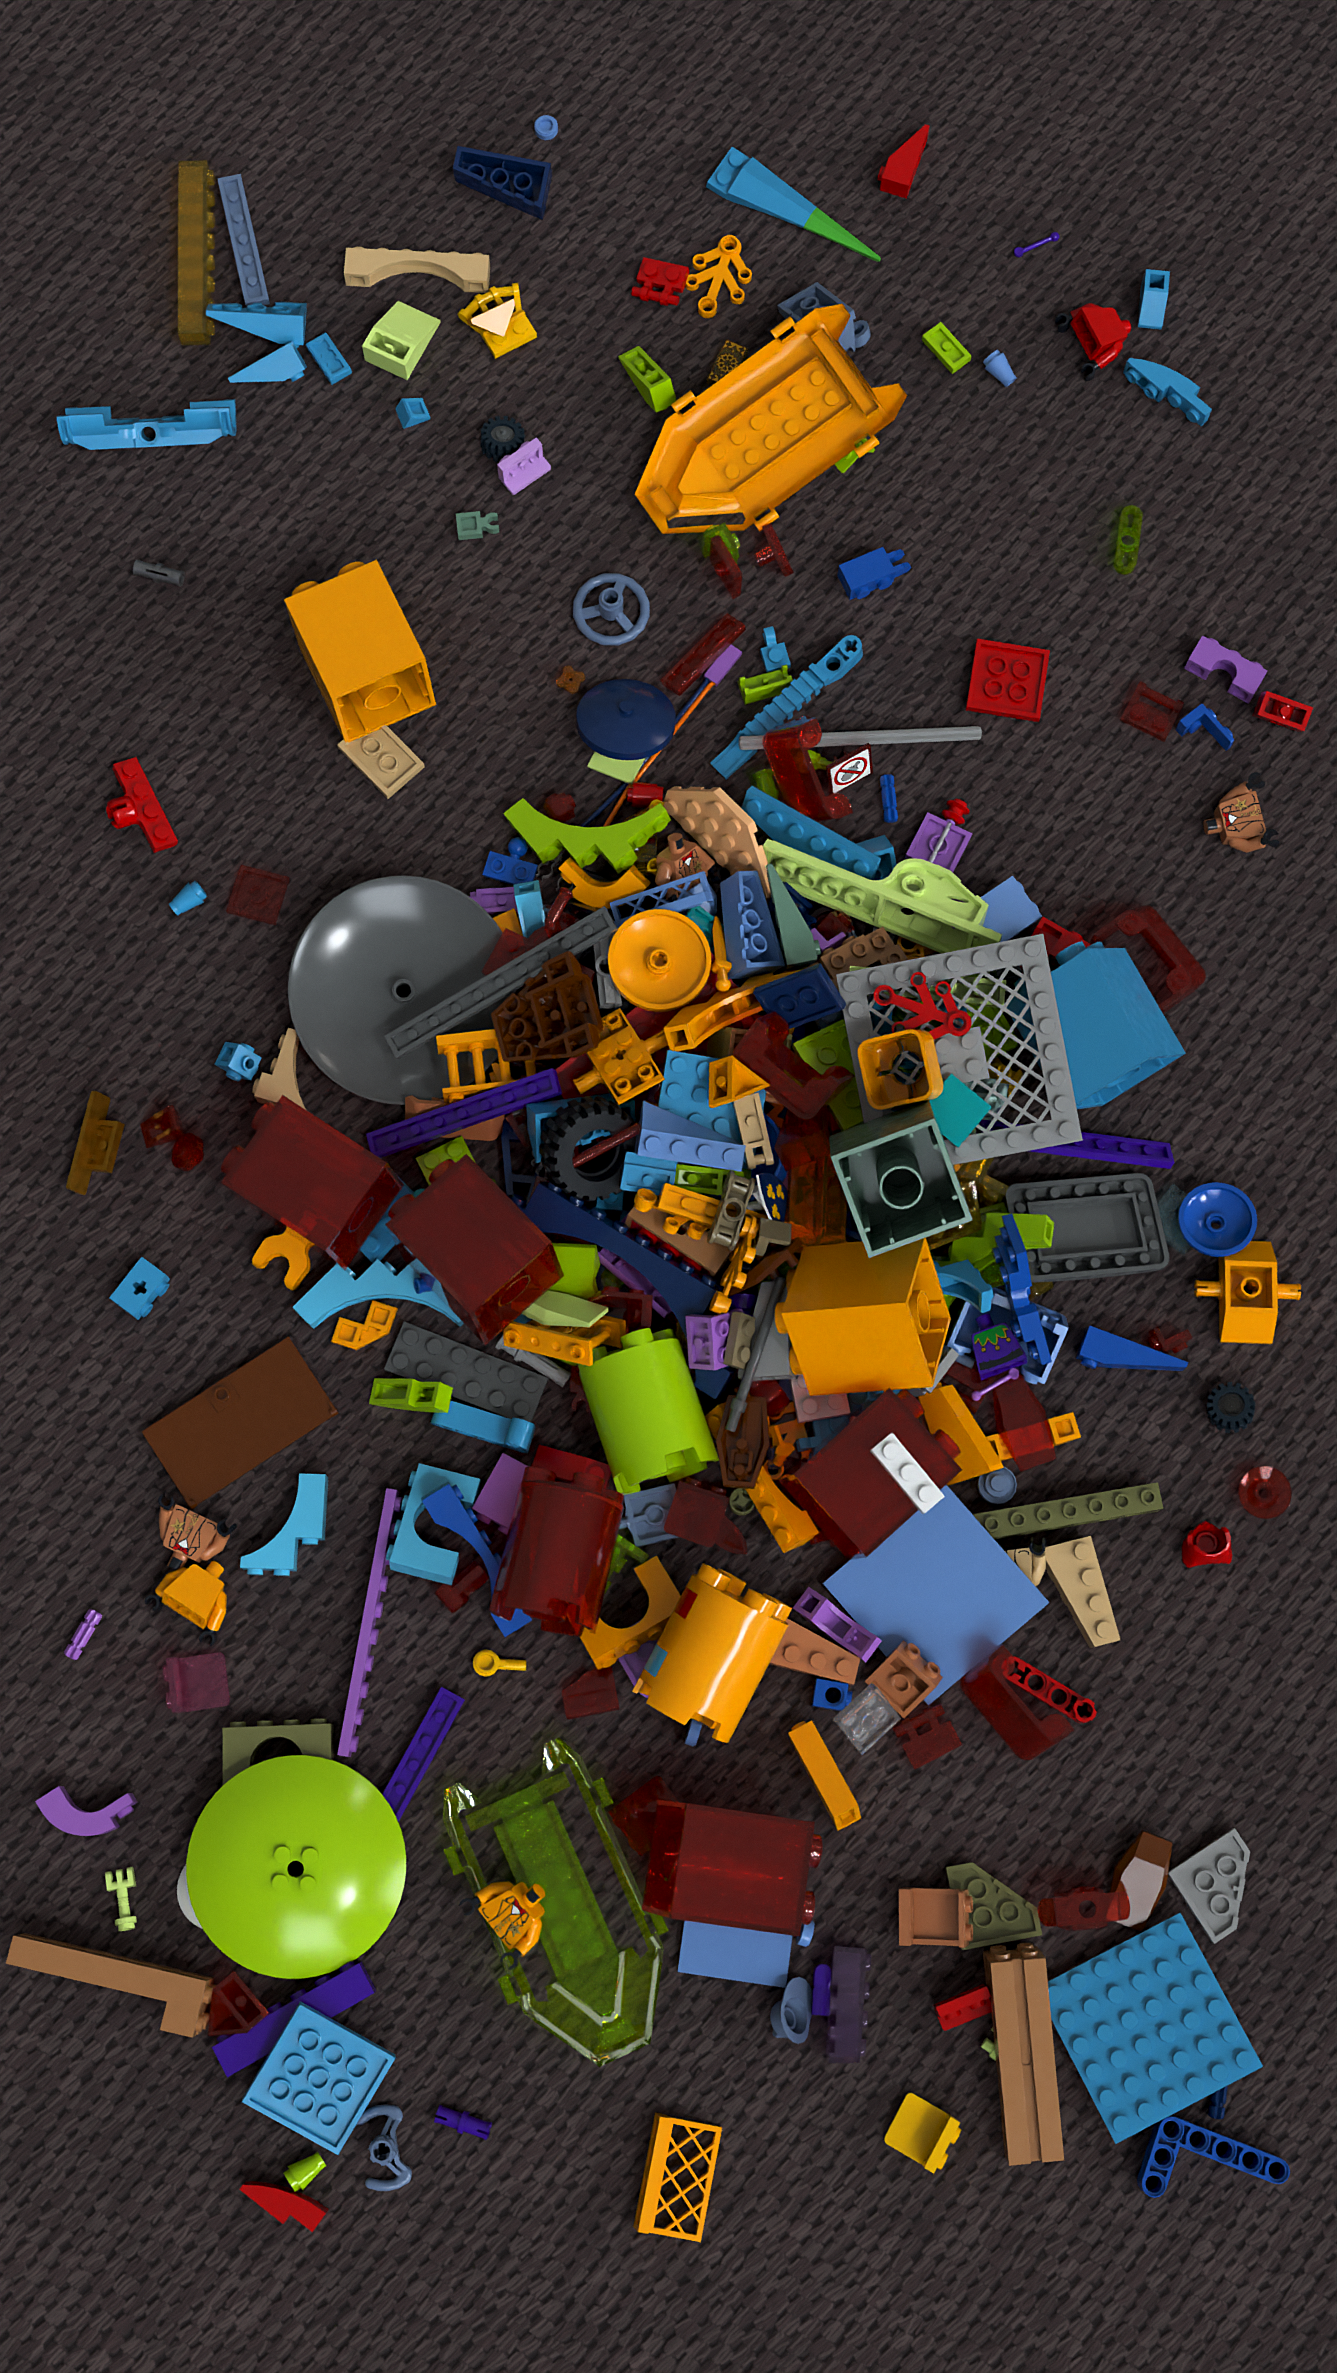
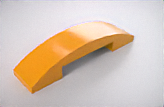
(1062, 1430)

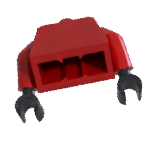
(1099, 333)

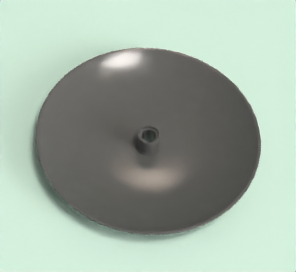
(350, 973)

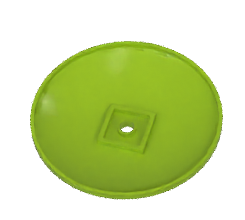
(307, 1814)

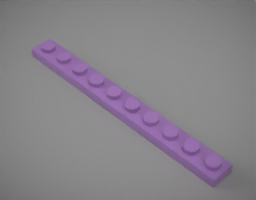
(368, 1634)

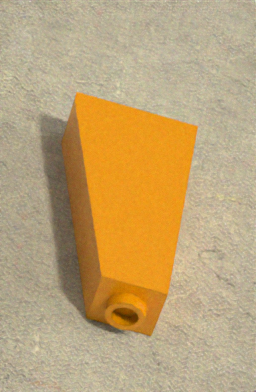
(949, 1413)
(824, 1775)

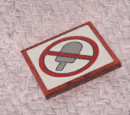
(849, 769)

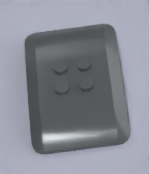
(1099, 1226)

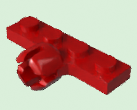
(139, 806)

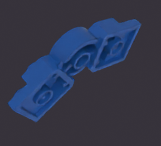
(1017, 1281)

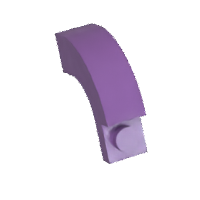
(68, 1817)

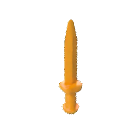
(720, 965)

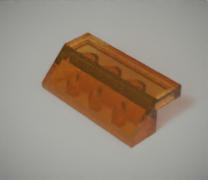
(816, 1204)

